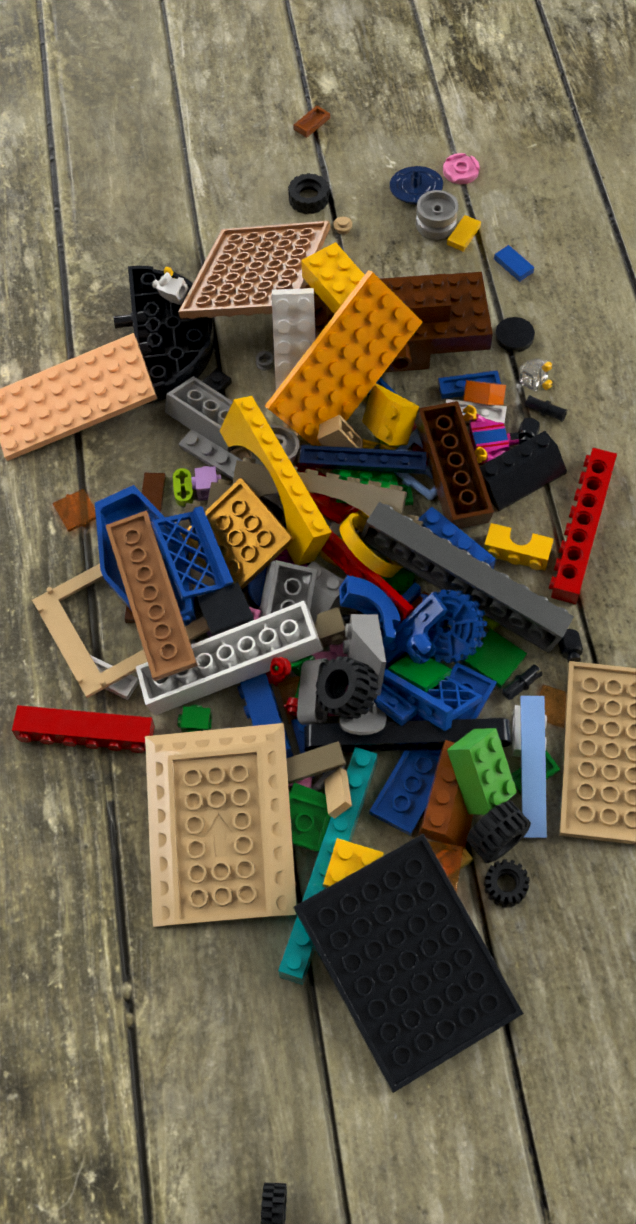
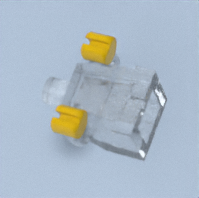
(534, 374)

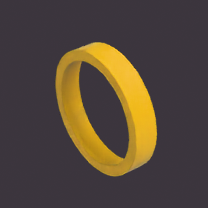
(361, 551)

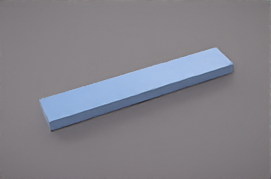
(533, 764)

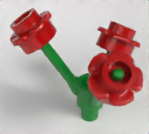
(279, 669)

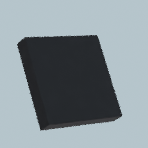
(225, 609)

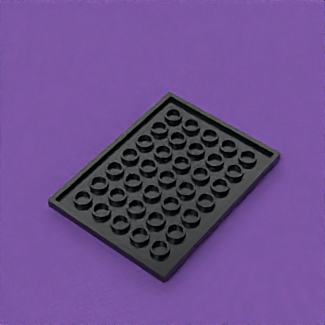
(407, 962)

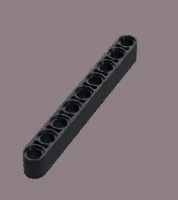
(408, 737)

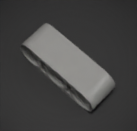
(308, 708)

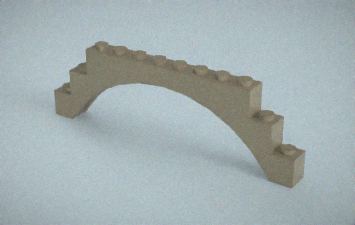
(353, 492)

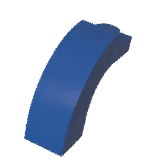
(370, 599)

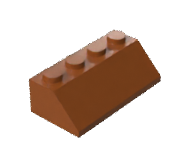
(445, 812)

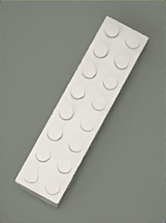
(234, 657)

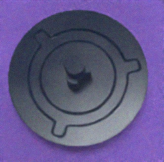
(413, 182)

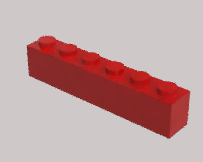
(82, 728)

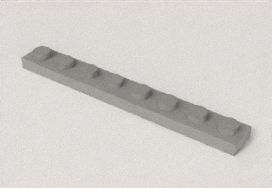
(220, 458)

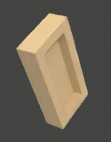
(337, 792)

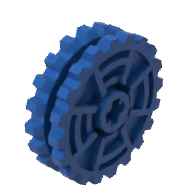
(465, 631)

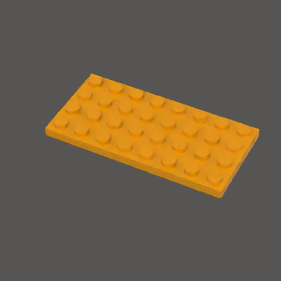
(345, 359)

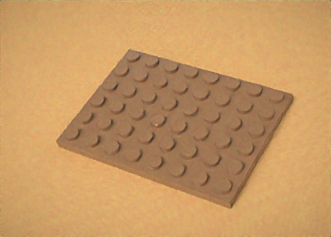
(249, 265)

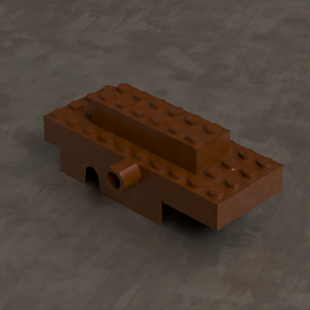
(451, 312)

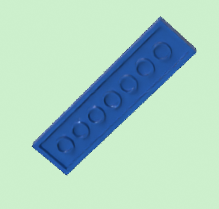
(409, 785)

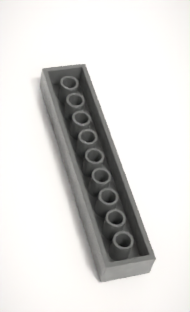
(456, 569)

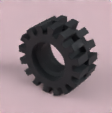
(500, 896)
(274, 1203)

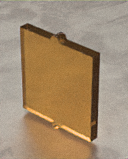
(75, 510)
(554, 705)

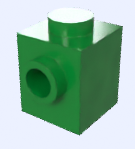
(195, 719)

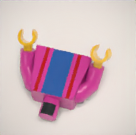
(488, 436)

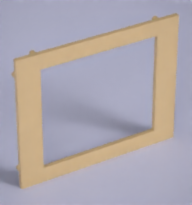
(71, 645)

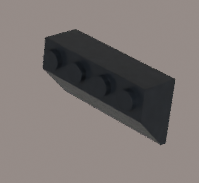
(522, 470)

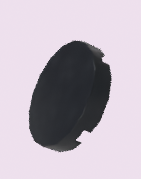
(514, 334)

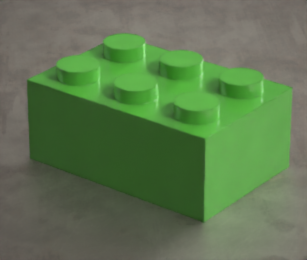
(481, 770)

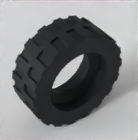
(306, 182)

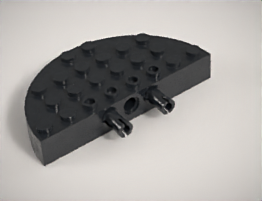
(169, 344)

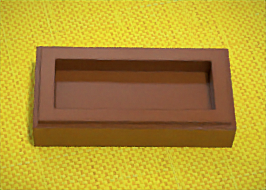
(311, 121)

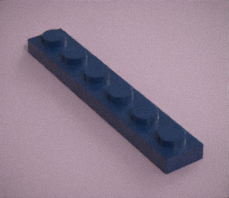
(363, 459)

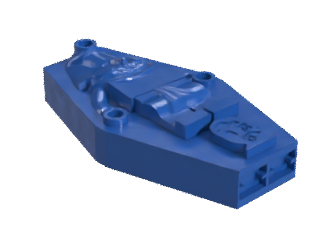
(123, 505)

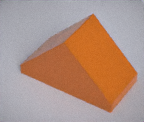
(484, 393)

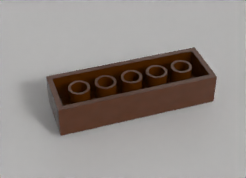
(453, 465)

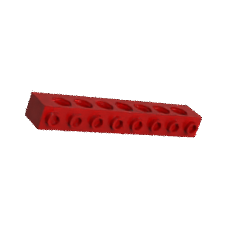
(569, 589)

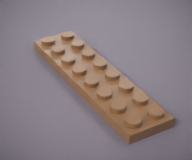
(151, 596)

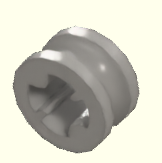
(259, 360)

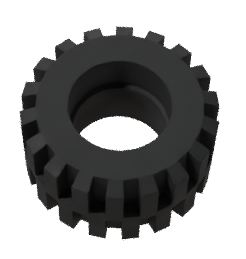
(359, 693)
(498, 831)

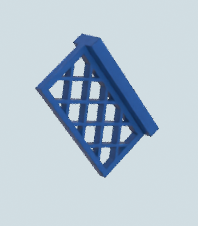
(207, 543)
(432, 709)

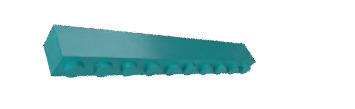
(299, 947)

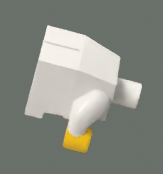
(171, 288)

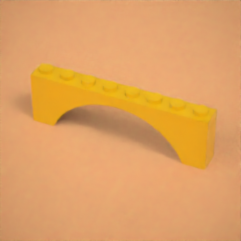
(249, 428)

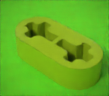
(178, 487)

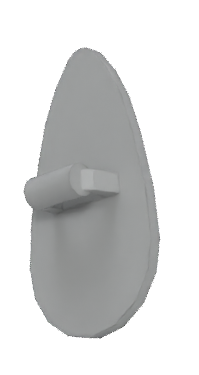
(367, 724)

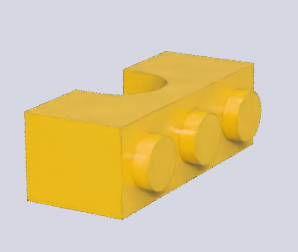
(533, 554)

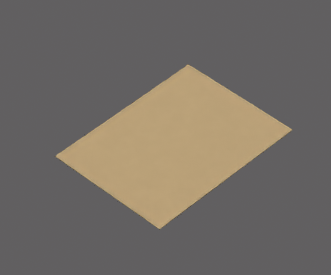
(219, 825)

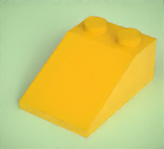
(389, 416)

